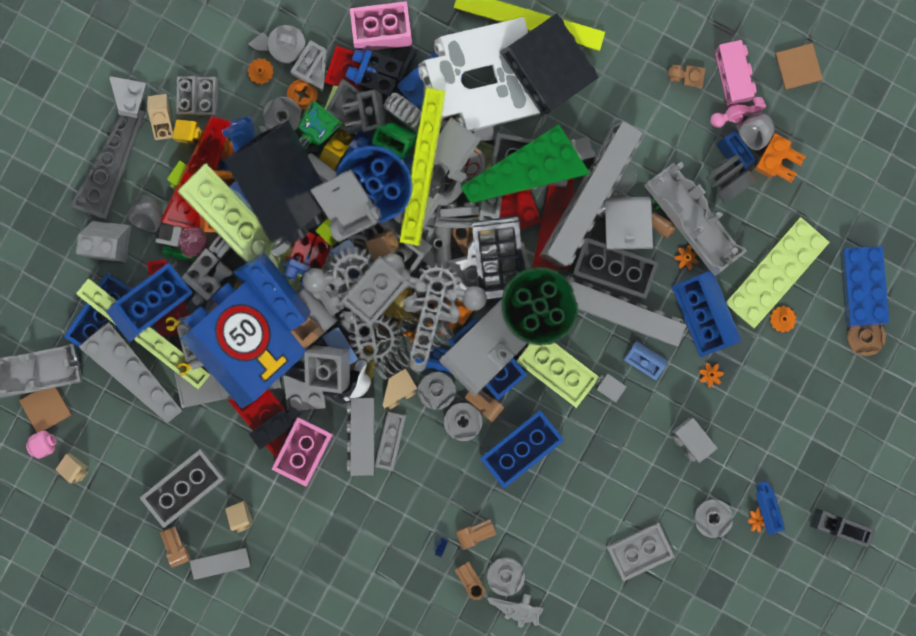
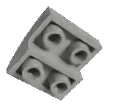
(197, 96)

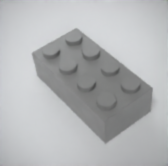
(183, 488)

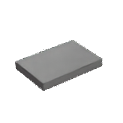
(375, 291)
(640, 552)

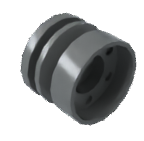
(730, 178)

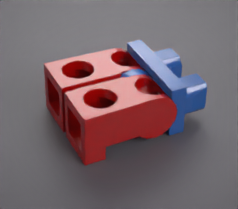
(304, 255)

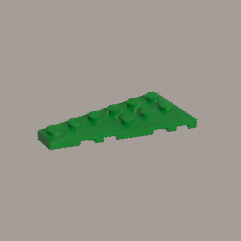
(537, 164)

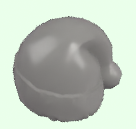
(756, 130)

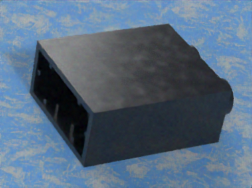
(278, 183)

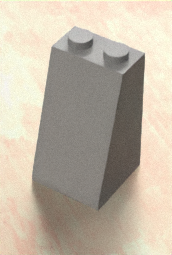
(104, 241)

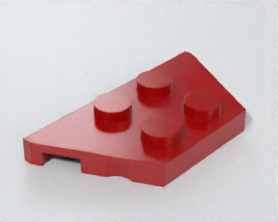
(261, 411)

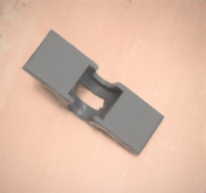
(452, 152)

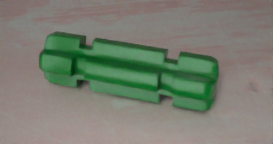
(176, 253)

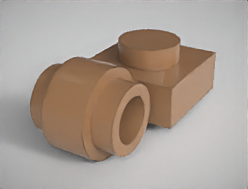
(692, 76)

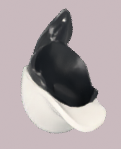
(358, 385)

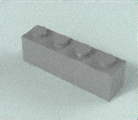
(362, 436)

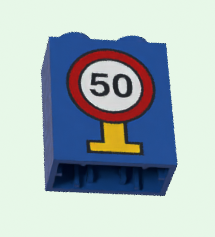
(241, 343)

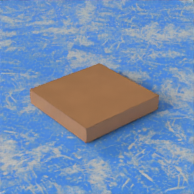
(798, 66)
(45, 408)

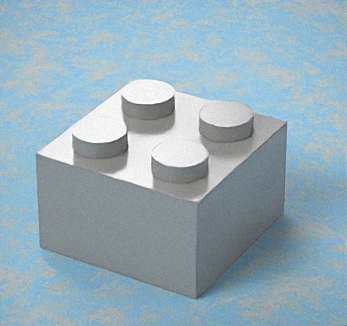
(327, 369)
(694, 440)

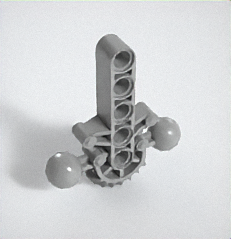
(316, 280)
(473, 298)

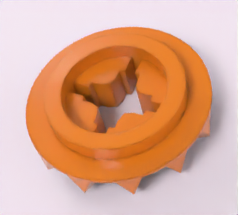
(299, 86)

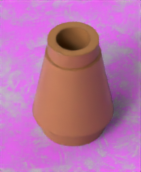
(663, 225)

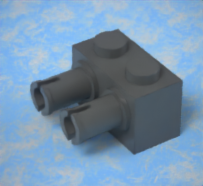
(371, 112)

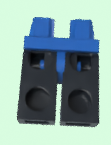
(370, 72)

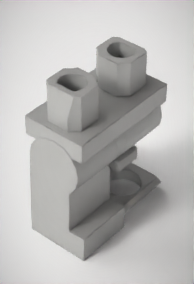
(200, 280)

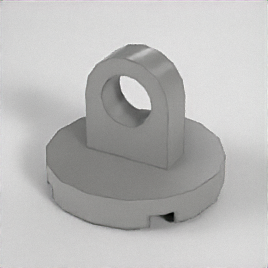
(286, 44)

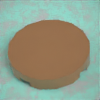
(866, 339)

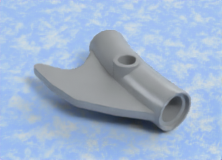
(441, 254)

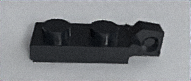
(273, 428)

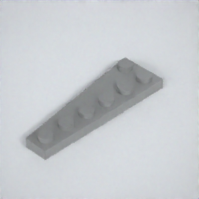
(119, 360)

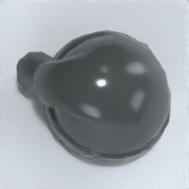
(146, 213)

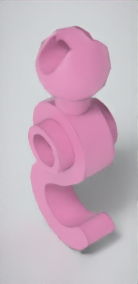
(737, 112)

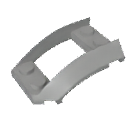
(489, 210)

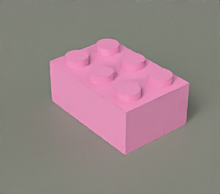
(381, 26)
(735, 72)
(302, 451)

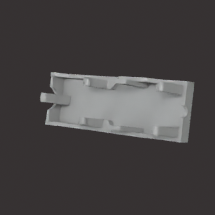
(693, 218)
(39, 371)

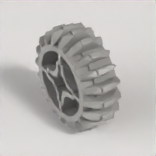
(403, 111)
(384, 337)

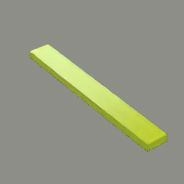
(504, 12)
(423, 165)

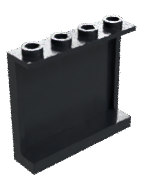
(549, 64)

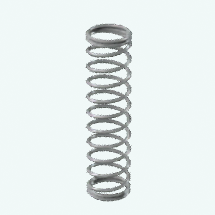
(386, 369)

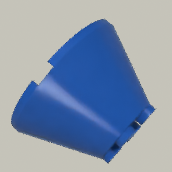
(382, 178)

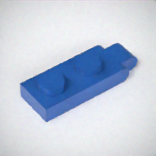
(769, 508)

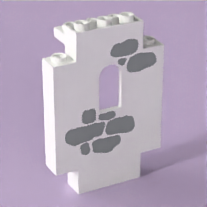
(472, 50)

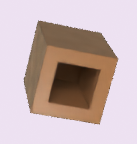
(382, 244)

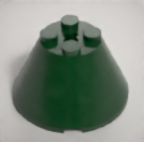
(539, 306)

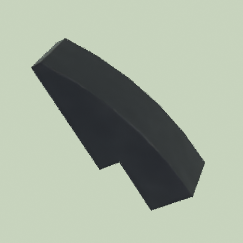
(842, 528)

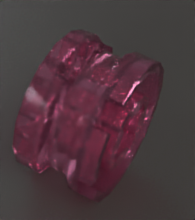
(192, 242)

